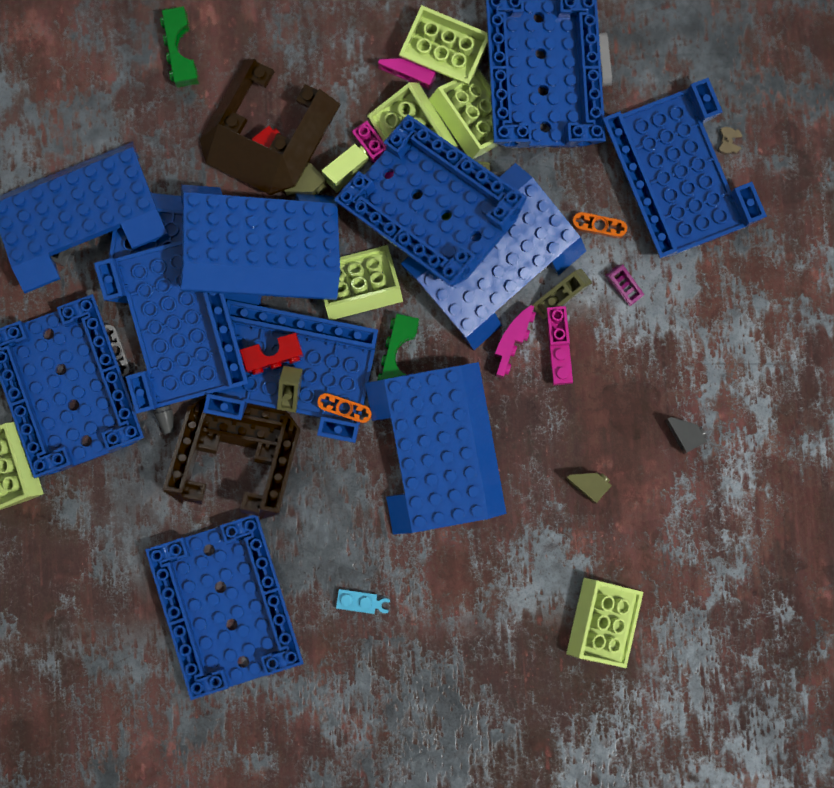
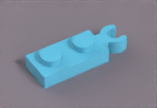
(360, 602)

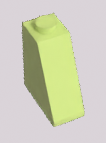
(345, 167)

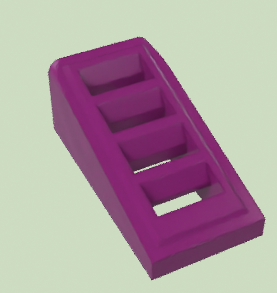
(619, 288)

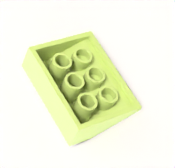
(445, 45)
(411, 101)
(467, 113)
(365, 283)
(15, 472)
(604, 623)

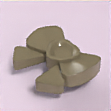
(726, 141)

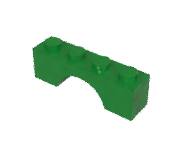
(176, 25)
(404, 330)

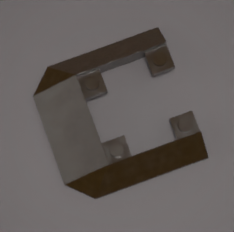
(250, 162)
(261, 428)

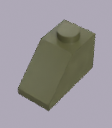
(309, 183)
(289, 389)
(590, 484)

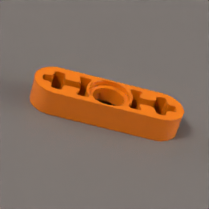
(612, 232)
(332, 398)

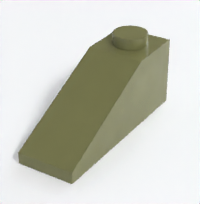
(563, 292)

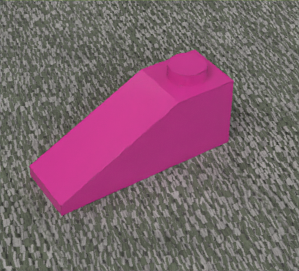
(408, 71)

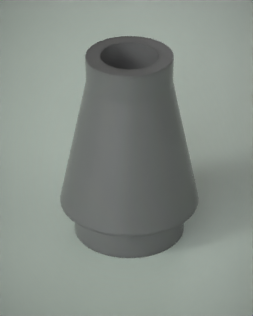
(165, 418)

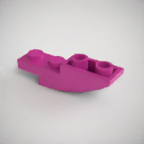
(371, 143)
(515, 333)
(559, 345)

